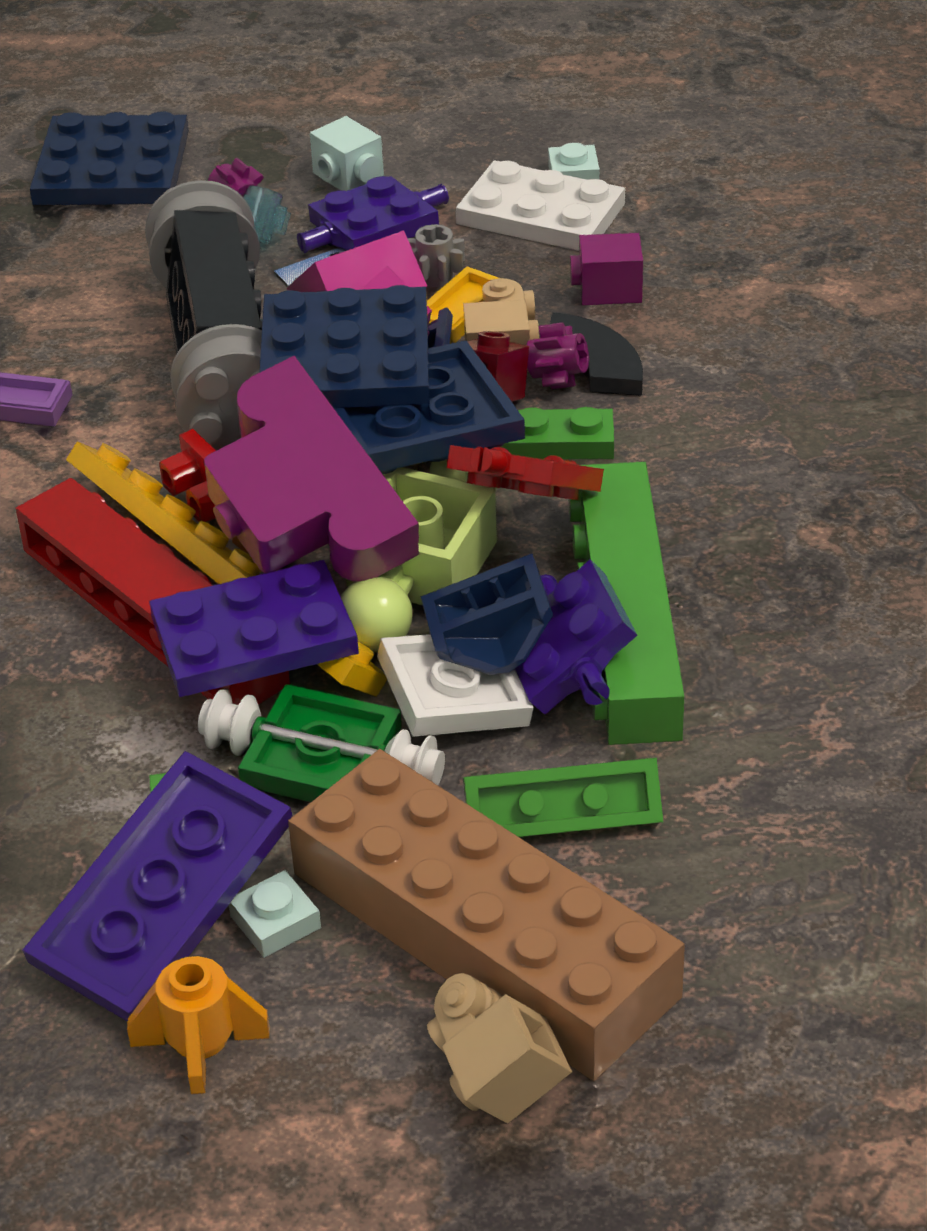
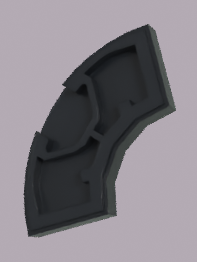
(612, 360)

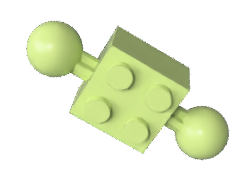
(454, 542)

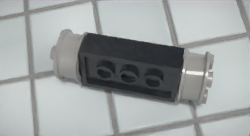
(207, 260)

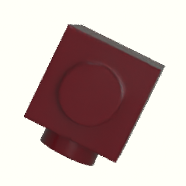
(504, 361)

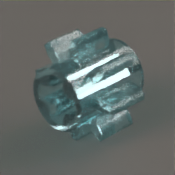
(267, 212)

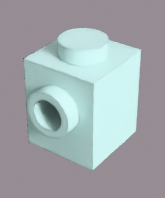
(346, 154)

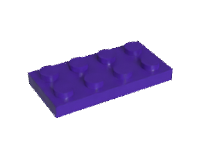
(158, 884)

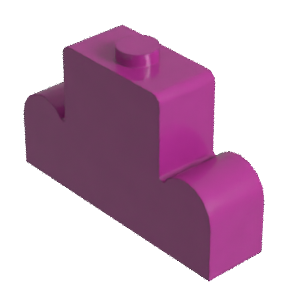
(305, 483)

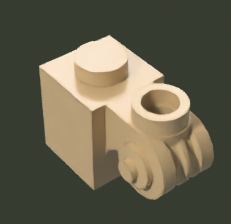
(503, 310)
(496, 1048)

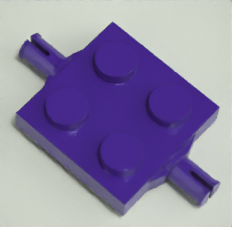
(370, 214)
(577, 641)

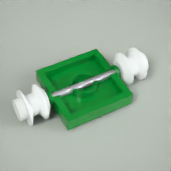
(310, 739)

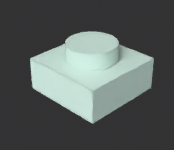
(574, 160)
(274, 913)

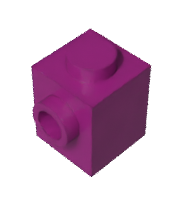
(608, 269)

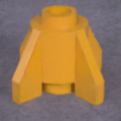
(195, 1013)

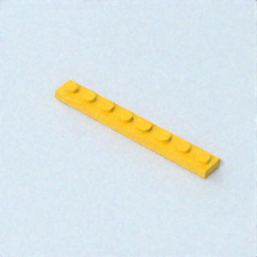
(198, 542)

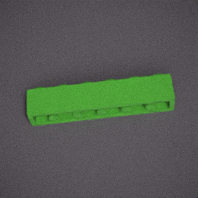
(623, 541)

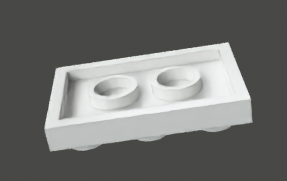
(539, 204)

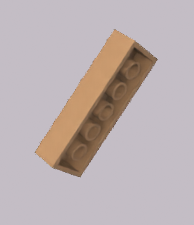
(488, 907)

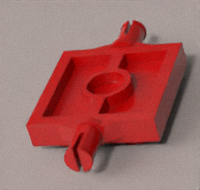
(526, 474)

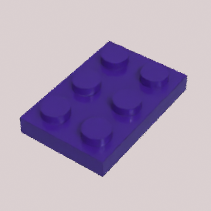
(253, 627)

